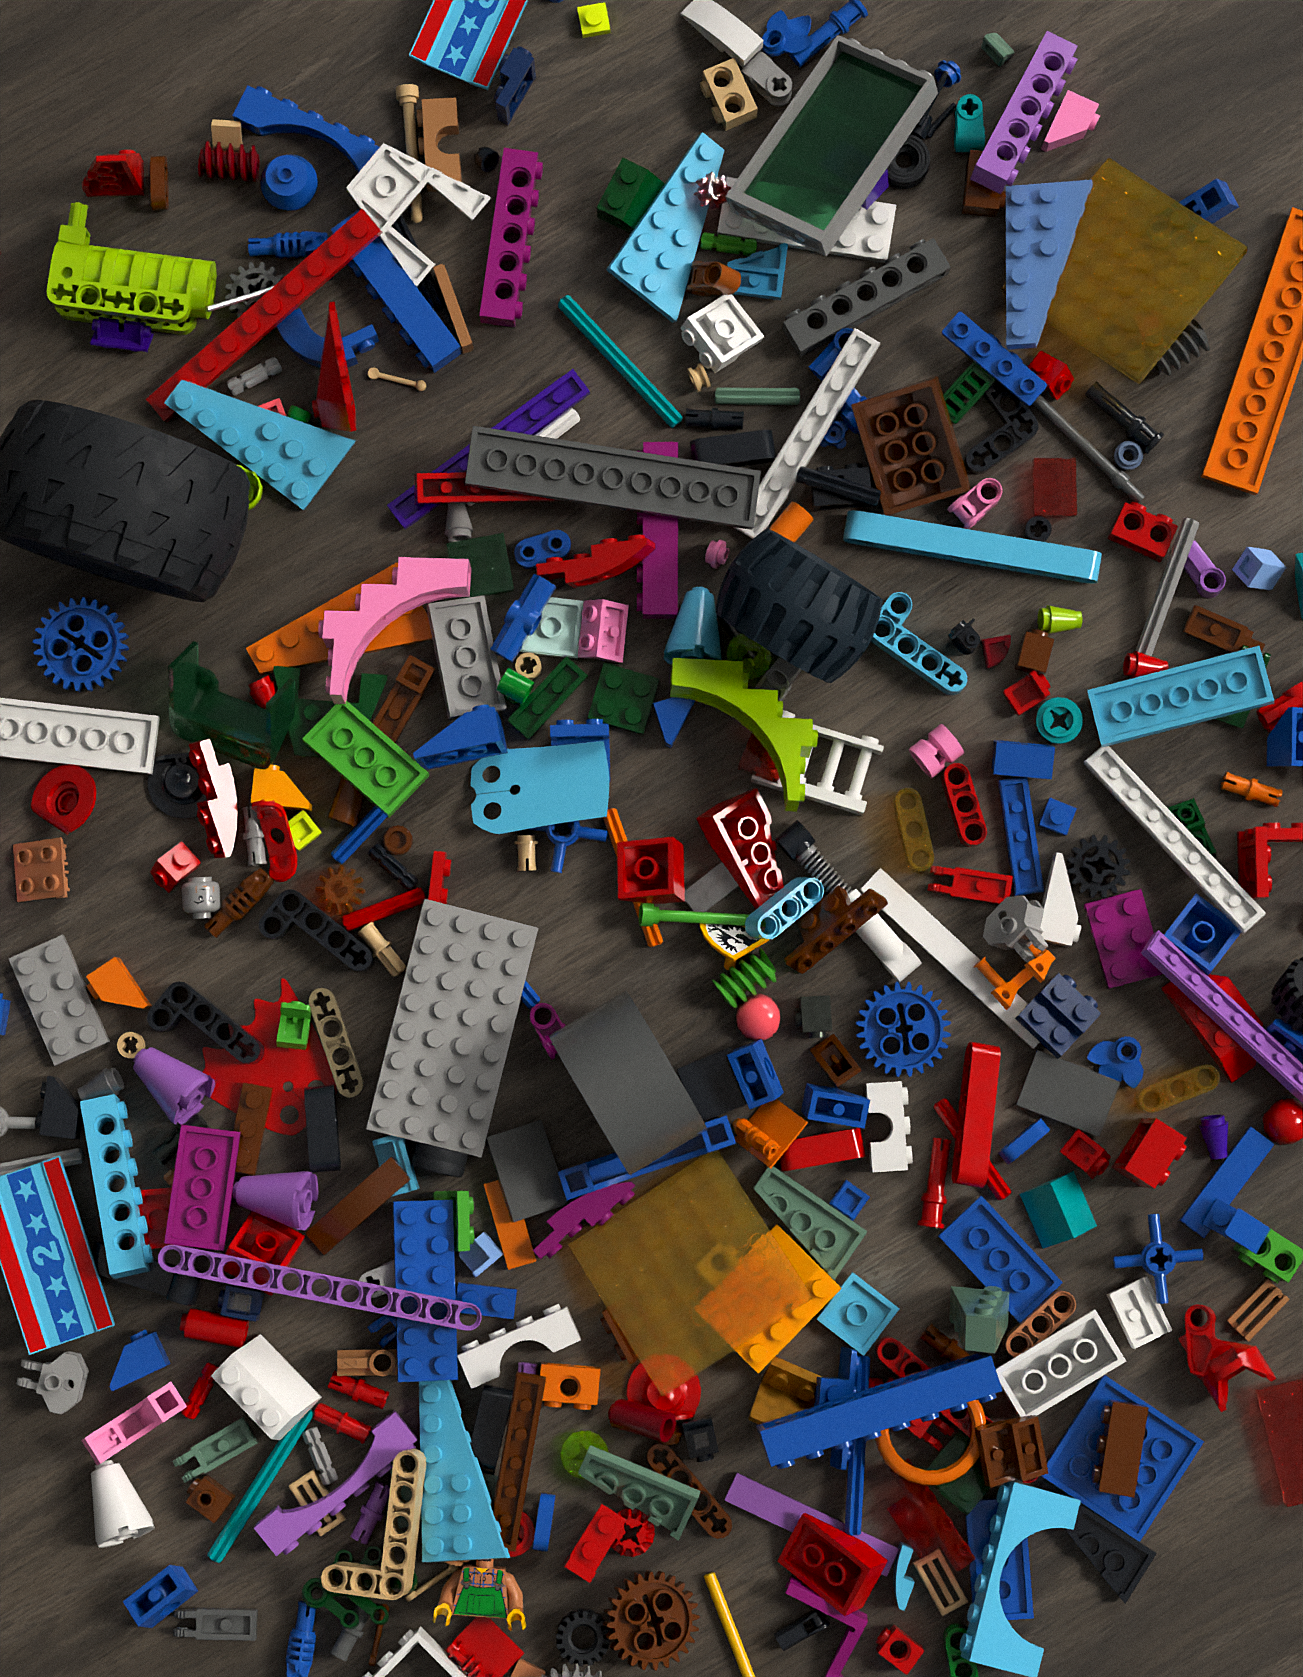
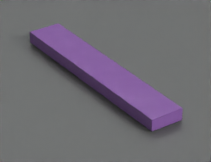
(787, 1511)

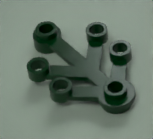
(363, 1602)

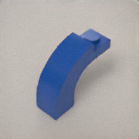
(309, 345)

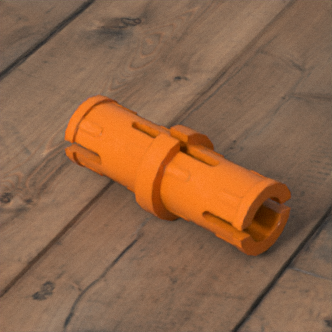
(1251, 789)

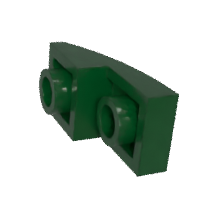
(1192, 819)

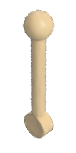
(374, 374)
(451, 1568)

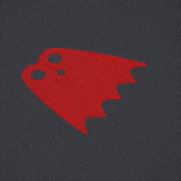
(273, 1070)

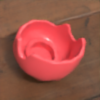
(758, 1017)

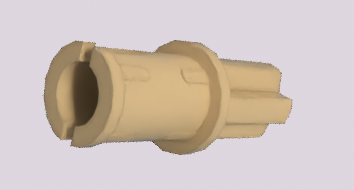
(382, 949)

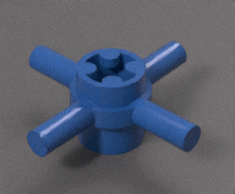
(562, 842)
(1149, 1250)

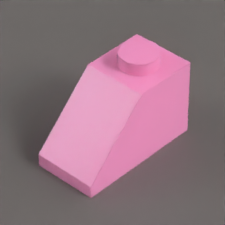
(1071, 121)

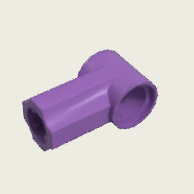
(1199, 567)

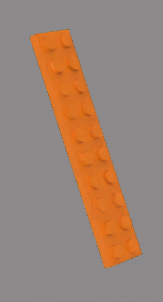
(1264, 372)

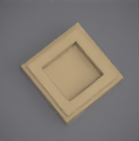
(226, 132)

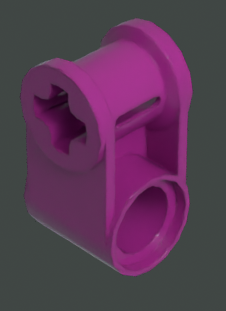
(547, 1029)

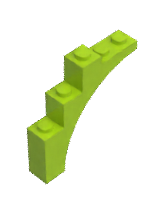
(726, 688)

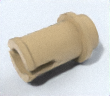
(526, 849)

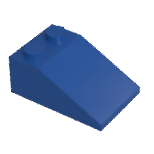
(468, 738)

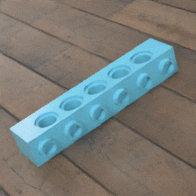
(95, 1115)

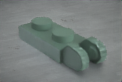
(218, 1448)

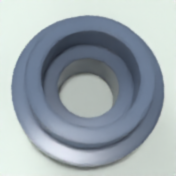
(1132, 447)

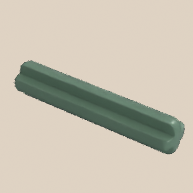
(757, 396)

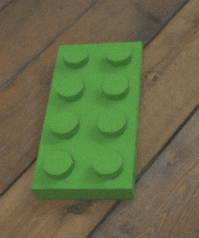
(366, 757)

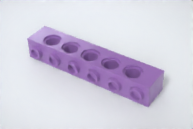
(1051, 53)

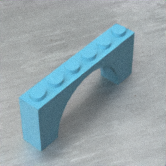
(989, 1634)

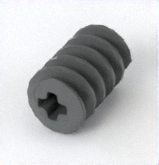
(1187, 342)

